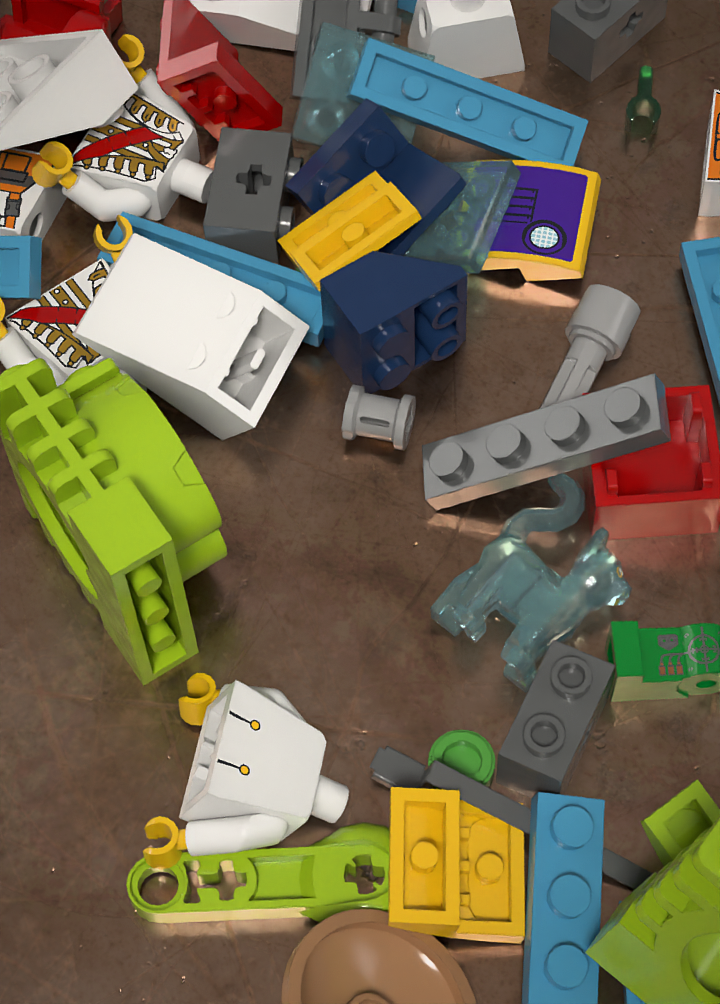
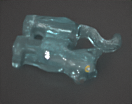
(530, 592)

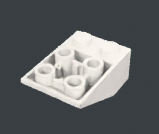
(192, 335)

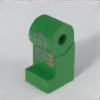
(663, 661)

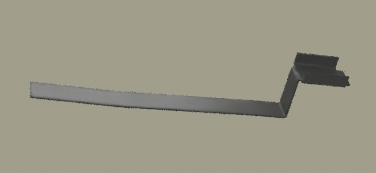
(399, 770)

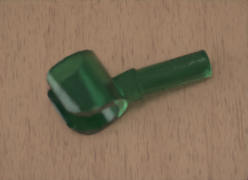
(644, 103)

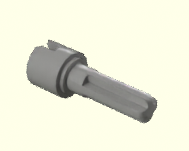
(596, 335)

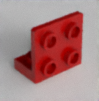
(205, 76)

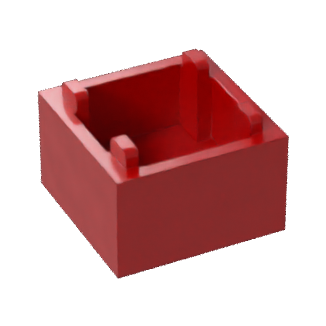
(664, 486)

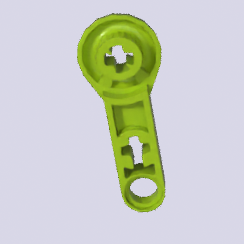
(277, 880)

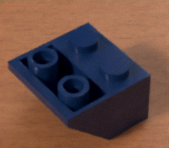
(392, 316)

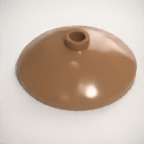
(365, 961)

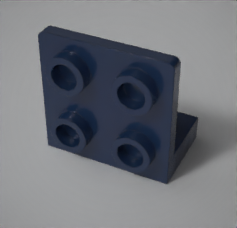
(372, 143)

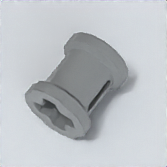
(378, 417)

